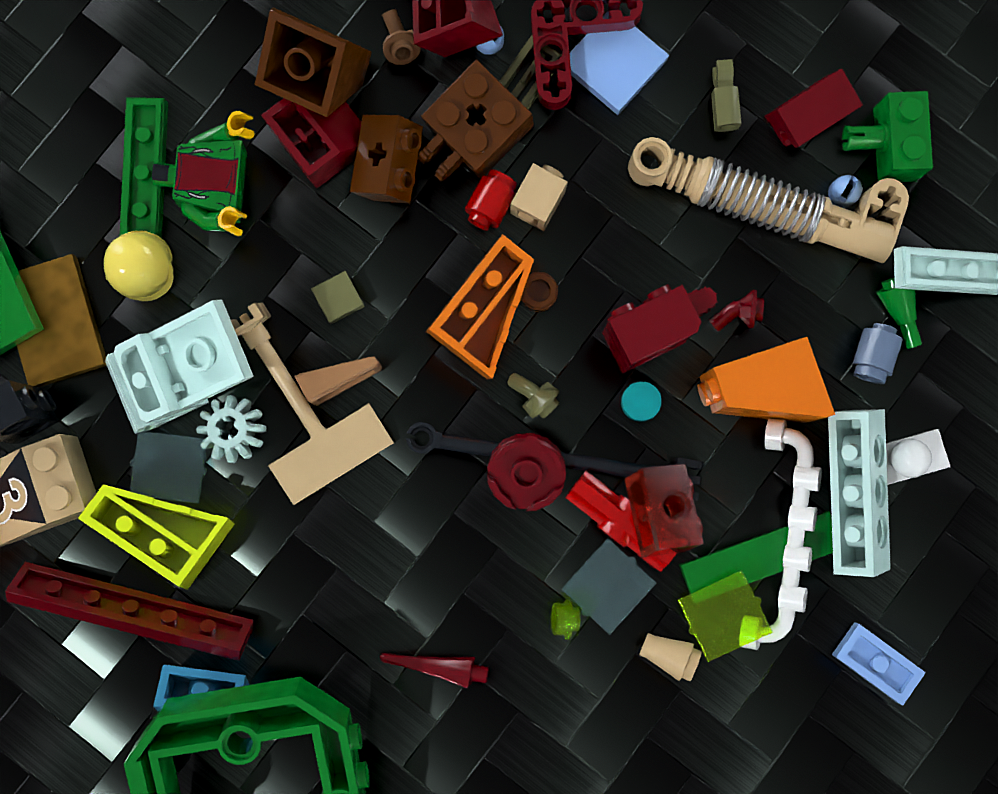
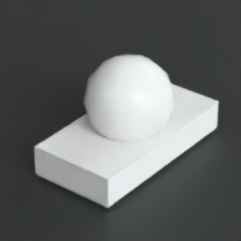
(915, 456)

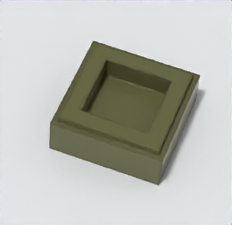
(337, 297)

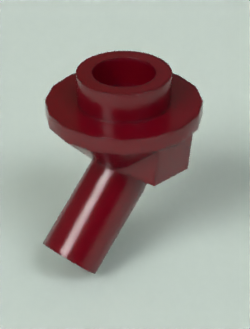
(748, 309)

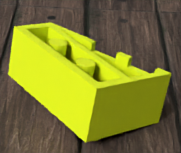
(158, 533)

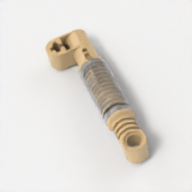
(809, 217)

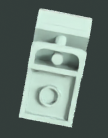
(177, 366)

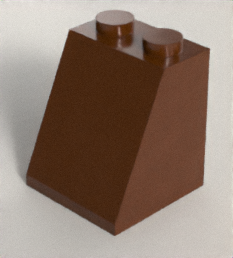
(309, 64)

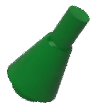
(902, 308)

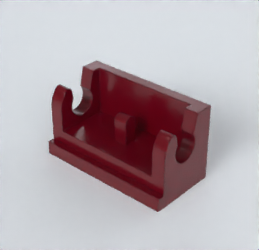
(814, 109)

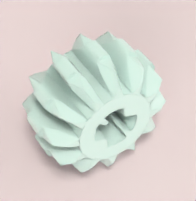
(219, 437)

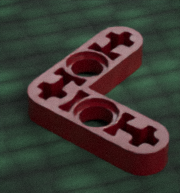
(557, 34)

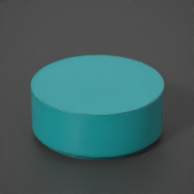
(641, 401)

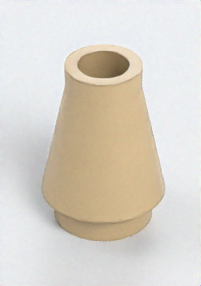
(672, 656)

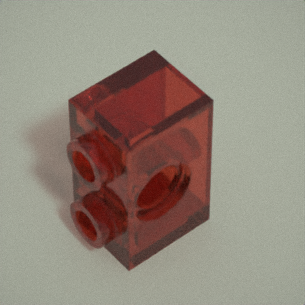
(654, 529)

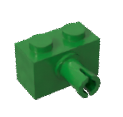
(899, 136)

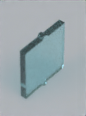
(168, 467)
(608, 586)

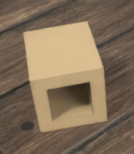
(539, 196)

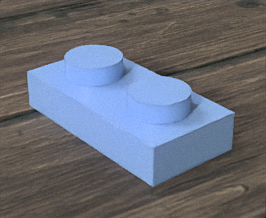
(878, 663)

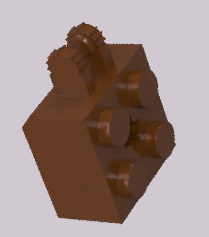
(451, 116)

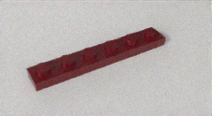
(130, 610)

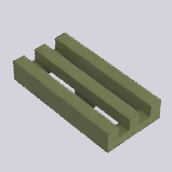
(516, 66)

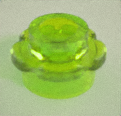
(565, 619)

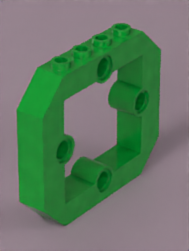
(264, 713)

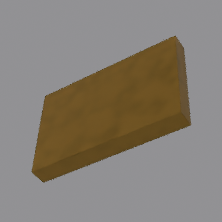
(70, 333)

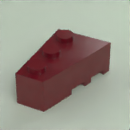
(453, 24)

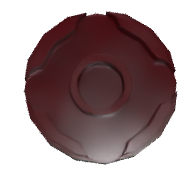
(526, 472)

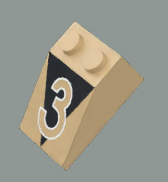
(43, 487)

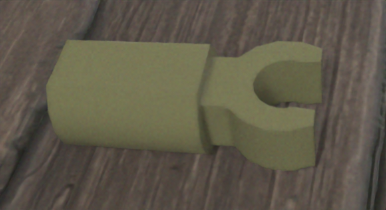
(725, 98)

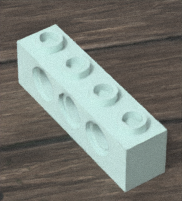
(859, 492)

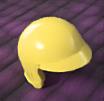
(139, 265)

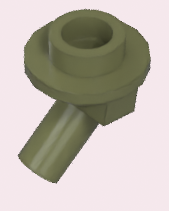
(540, 400)

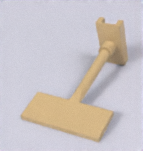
(329, 450)

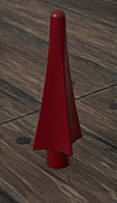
(452, 669)

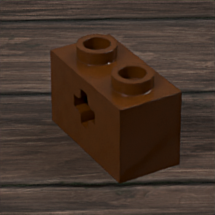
(386, 158)

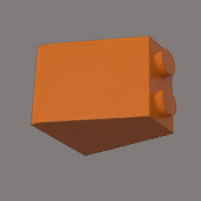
(769, 385)

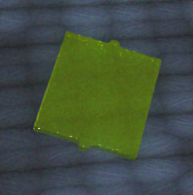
(725, 616)

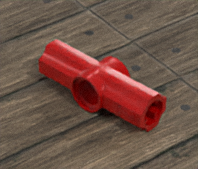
(611, 514)

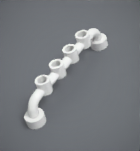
(800, 519)

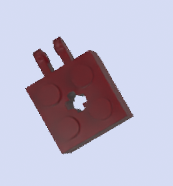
(656, 325)

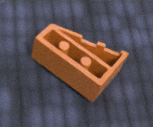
(482, 309)

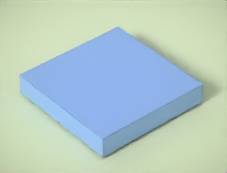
(616, 65)

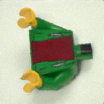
(210, 175)

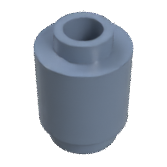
(877, 353)

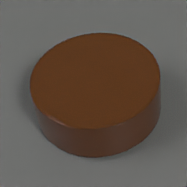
(539, 292)

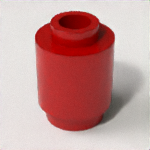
(491, 200)

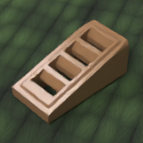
(330, 381)

